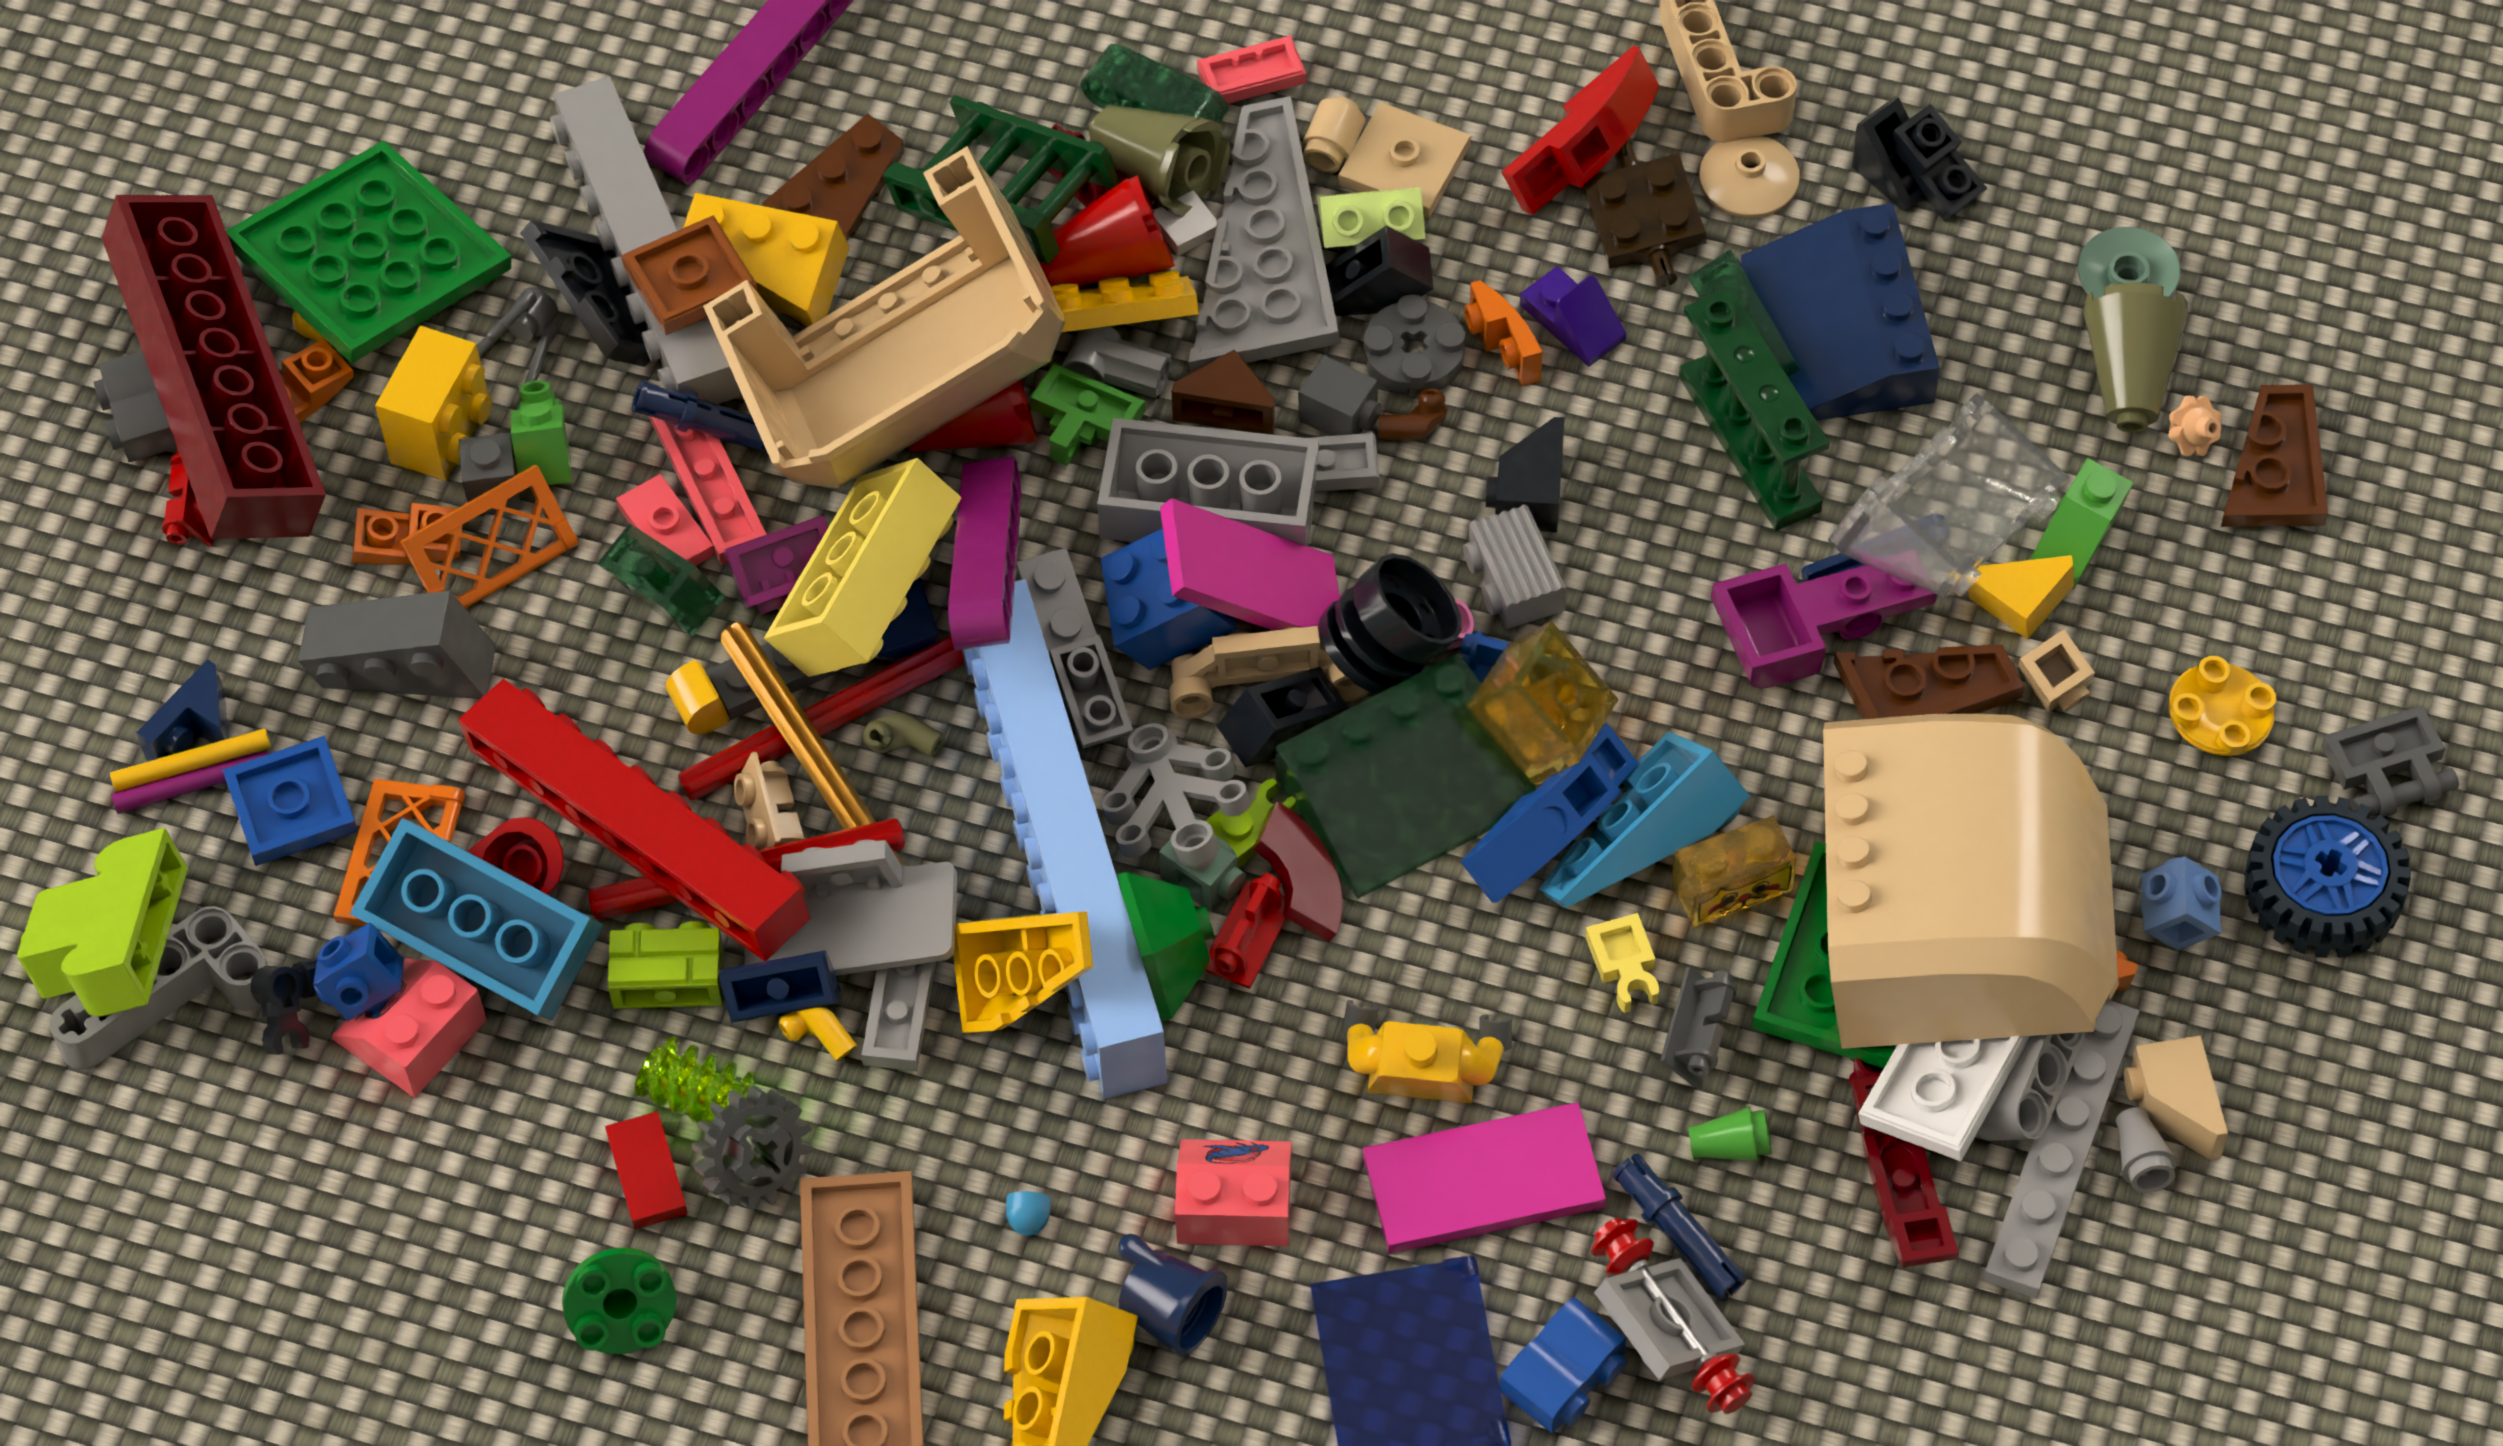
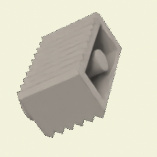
(1515, 567)

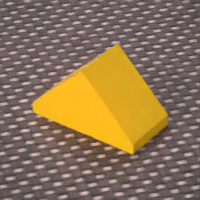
(2023, 591)

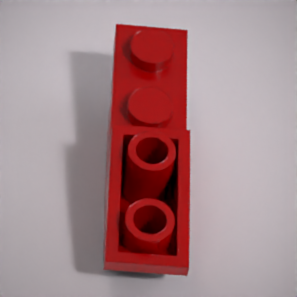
(1592, 132)

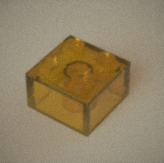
(1543, 702)

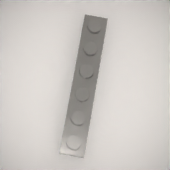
(2059, 1157)

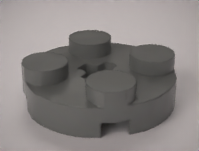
(1414, 321)

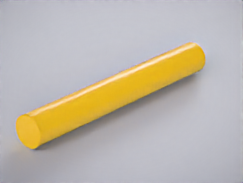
(190, 760)

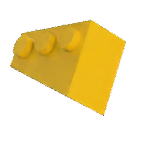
(786, 252)

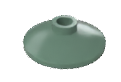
(2128, 254)

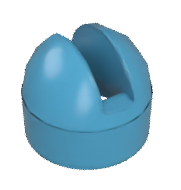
(1027, 1211)

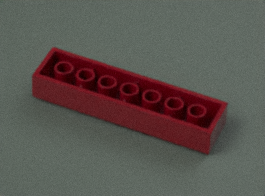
(212, 367)

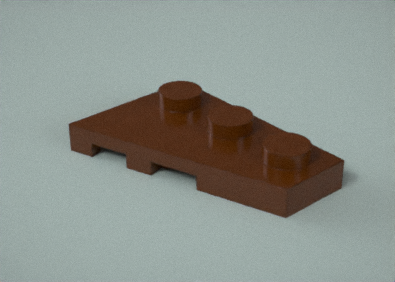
(843, 176)
(2280, 463)
(1930, 683)

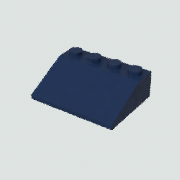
(1849, 313)

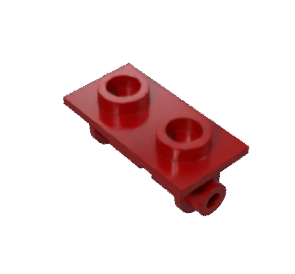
(183, 514)
(1248, 932)

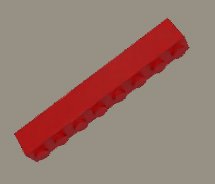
(636, 819)

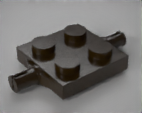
(1645, 212)

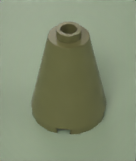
(1165, 151)
(2134, 349)

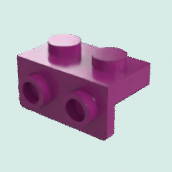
(772, 564)

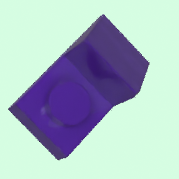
(1575, 314)

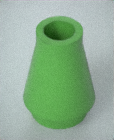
(1732, 1136)

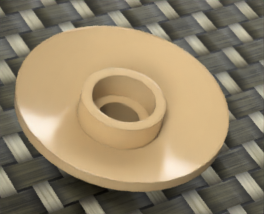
(1746, 190)

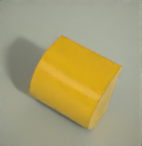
(696, 699)

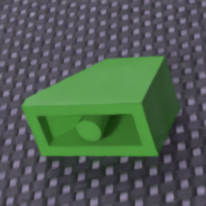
(2084, 516)

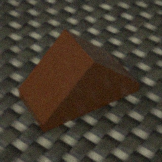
(1224, 397)

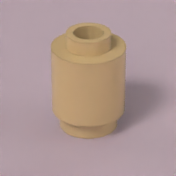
(1332, 134)

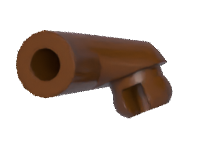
(1419, 422)

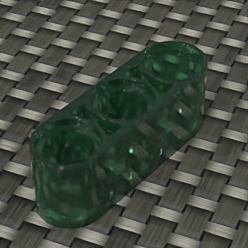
(1139, 82)

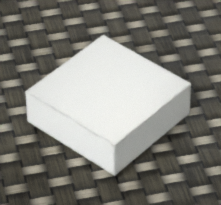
(1189, 230)

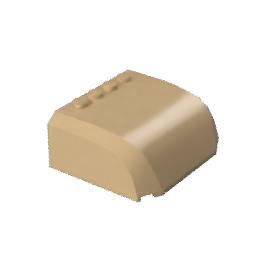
(903, 350)
(1964, 881)

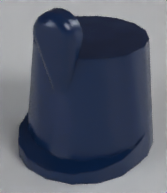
(1171, 1296)

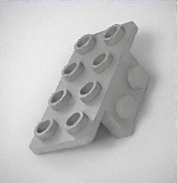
(871, 908)

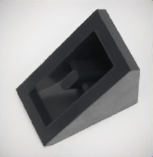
(1880, 160)

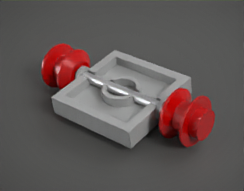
(1670, 1317)

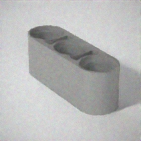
(2032, 1088)

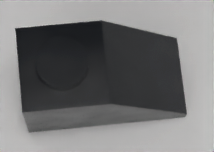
(1379, 273)
(1531, 476)
(1277, 712)

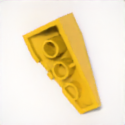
(1016, 964)
(1064, 1367)

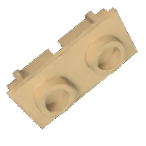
(762, 793)

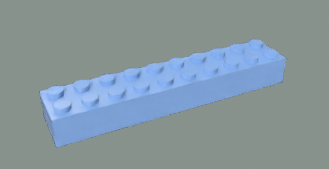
(1067, 851)

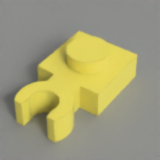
(1624, 954)

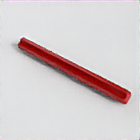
(824, 716)
(643, 893)

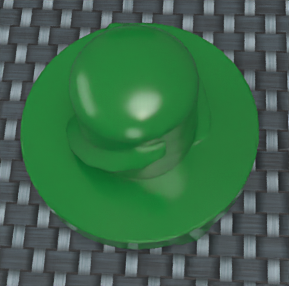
(619, 1301)

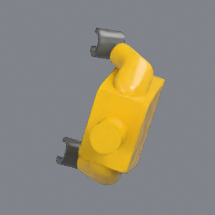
(1423, 1058)

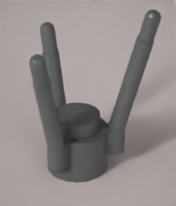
(526, 319)

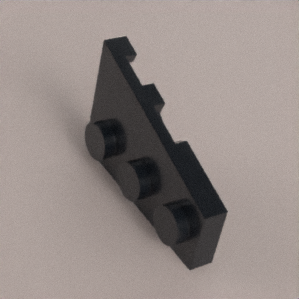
(590, 288)

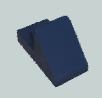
(191, 710)

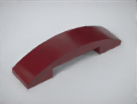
(1905, 1192)

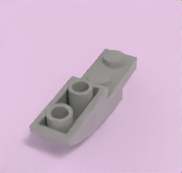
(1075, 650)

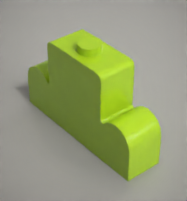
(109, 929)

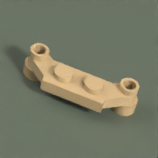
(1251, 659)

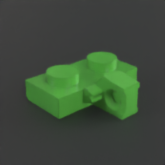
(1080, 410)

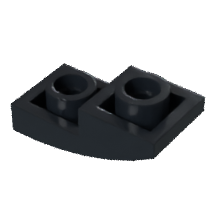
(1935, 164)

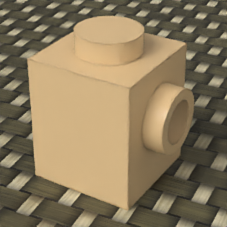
(2057, 672)

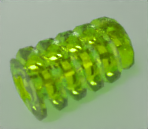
(687, 1084)

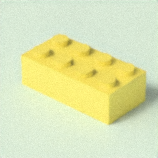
(863, 568)

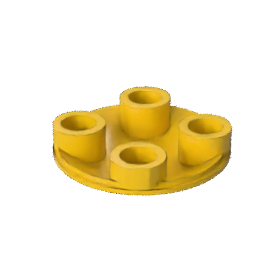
(2222, 707)

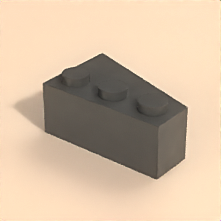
(398, 647)

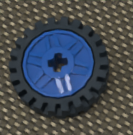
(2325, 912)

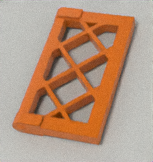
(496, 499)
(371, 829)

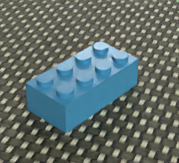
(477, 919)

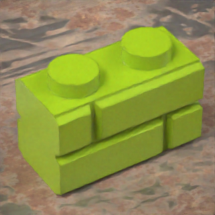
(665, 966)

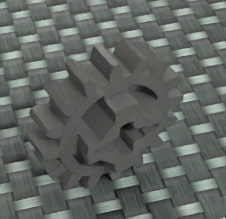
(730, 1156)

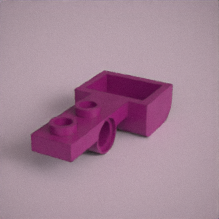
(1781, 623)

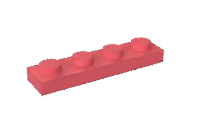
(710, 486)

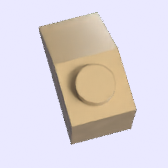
(2178, 1093)

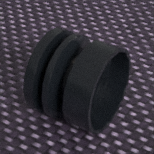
(1390, 623)

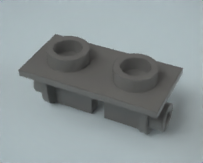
(1694, 1027)

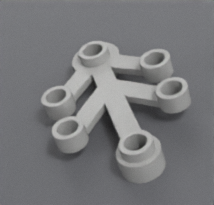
(1154, 751)

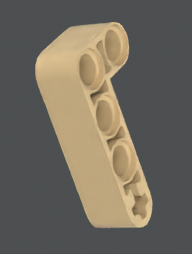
(1724, 98)

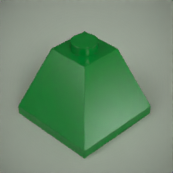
(1168, 937)

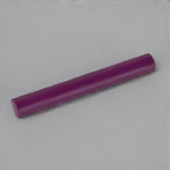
(175, 785)

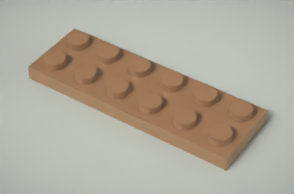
(861, 1310)

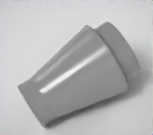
(2144, 1154)

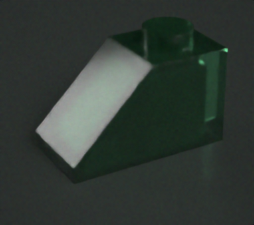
(661, 579)

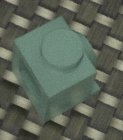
(1206, 885)

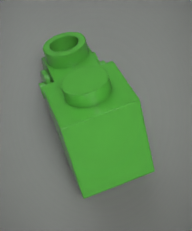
(541, 433)

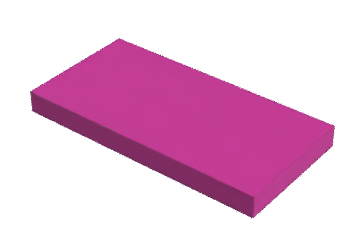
(1245, 569)
(1483, 1177)

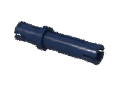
(691, 413)
(1664, 1209)

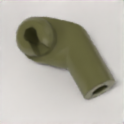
(902, 731)

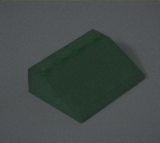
(1401, 777)

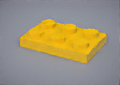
(1125, 303)

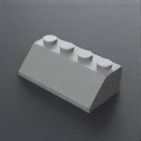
(1231, 473)

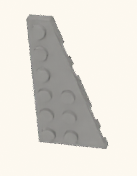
(1266, 259)

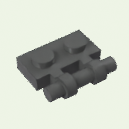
(2385, 748)

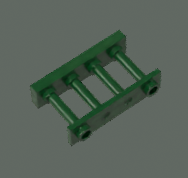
(1008, 136)
(1753, 409)

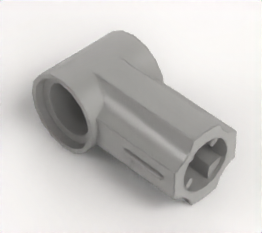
(1110, 360)

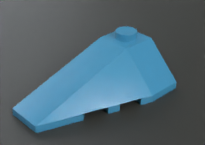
(1669, 803)

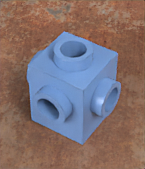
(2180, 903)

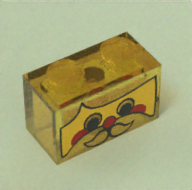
(1733, 870)

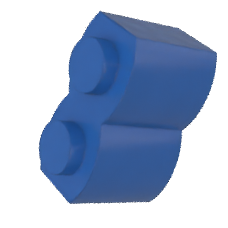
(1564, 1365)

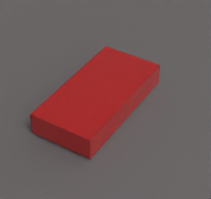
(646, 1170)

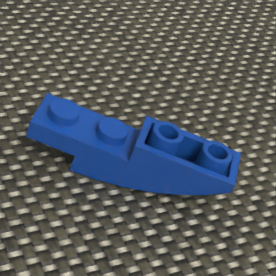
(1549, 817)

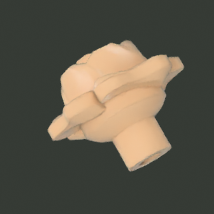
(2195, 425)

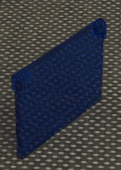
(1410, 1358)

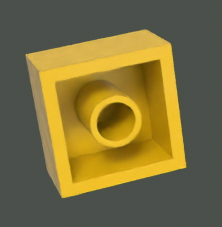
(433, 403)

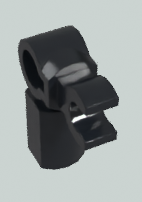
(278, 994)

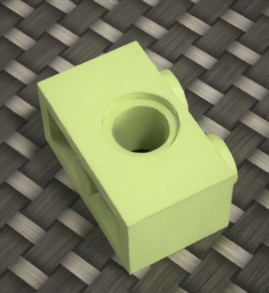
(1356, 216)

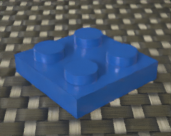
(290, 800)

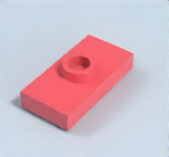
(1253, 70)
(662, 516)

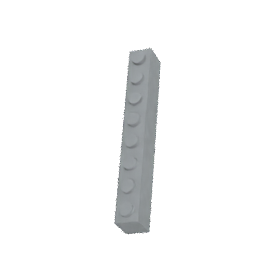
(632, 215)

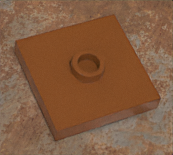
(686, 272)

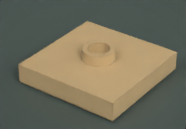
(1405, 152)

